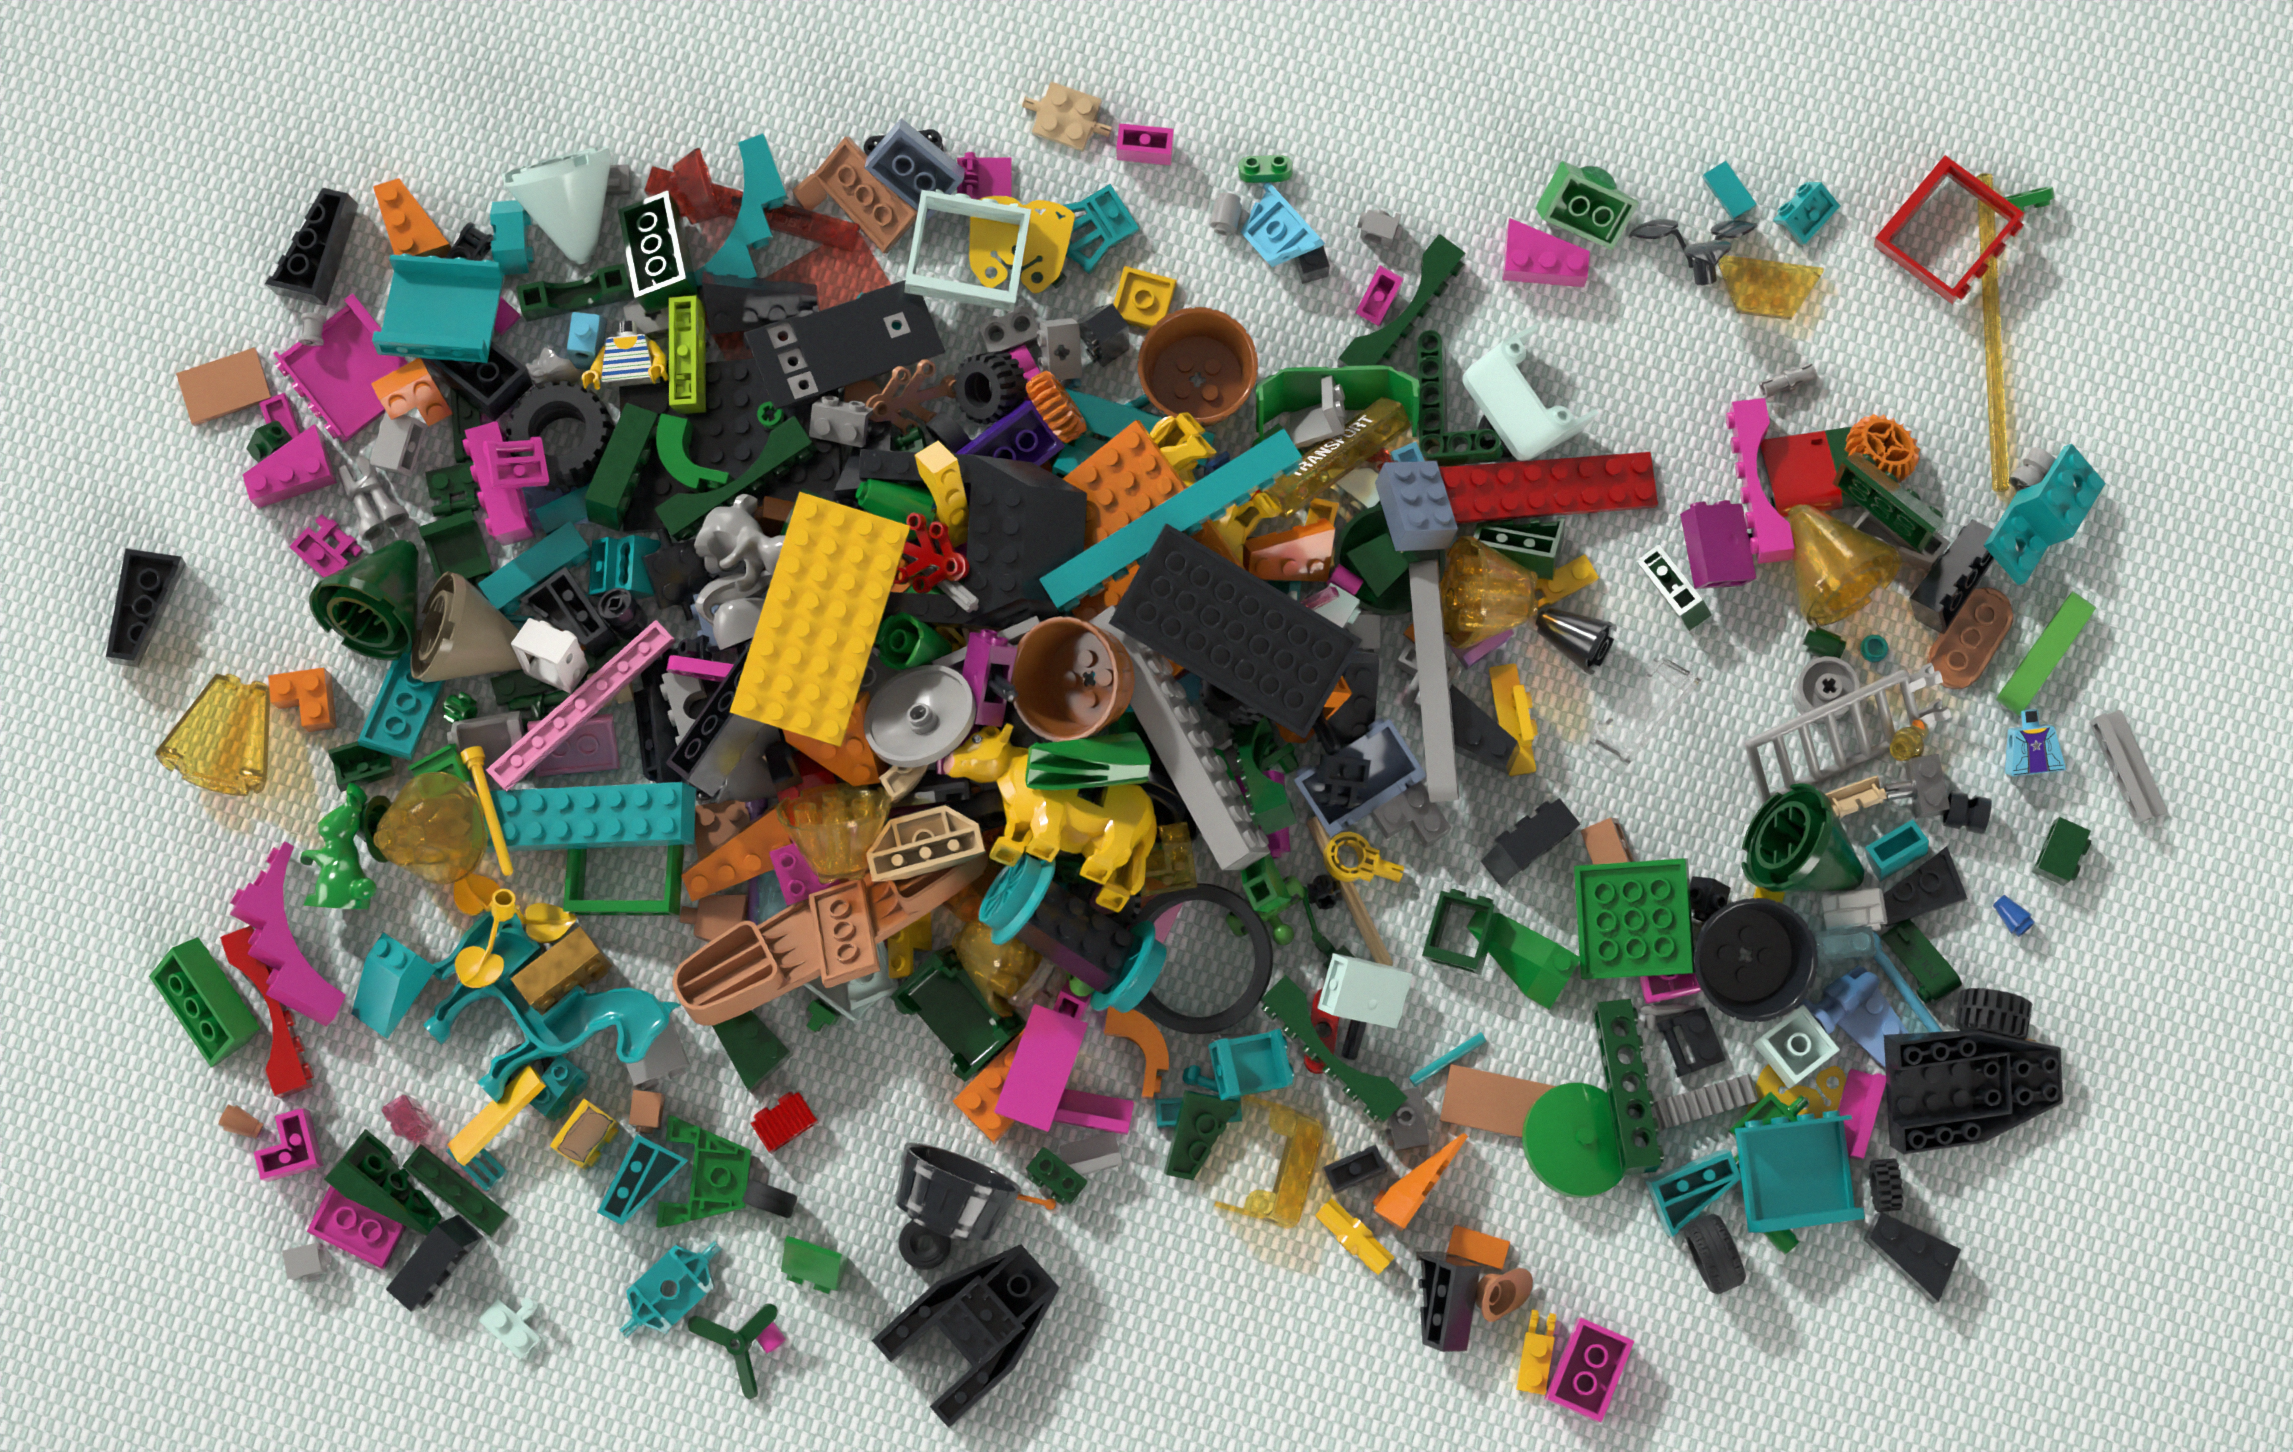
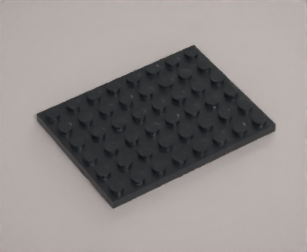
(727, 441)

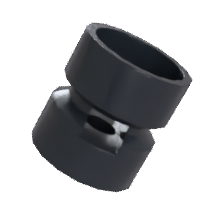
(622, 613)
(1967, 812)

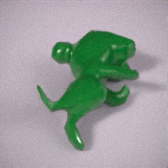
(341, 877)

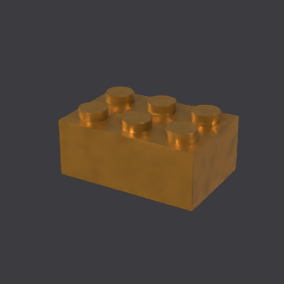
(561, 968)

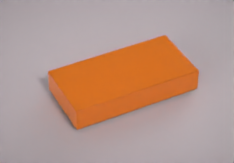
(1478, 1247)

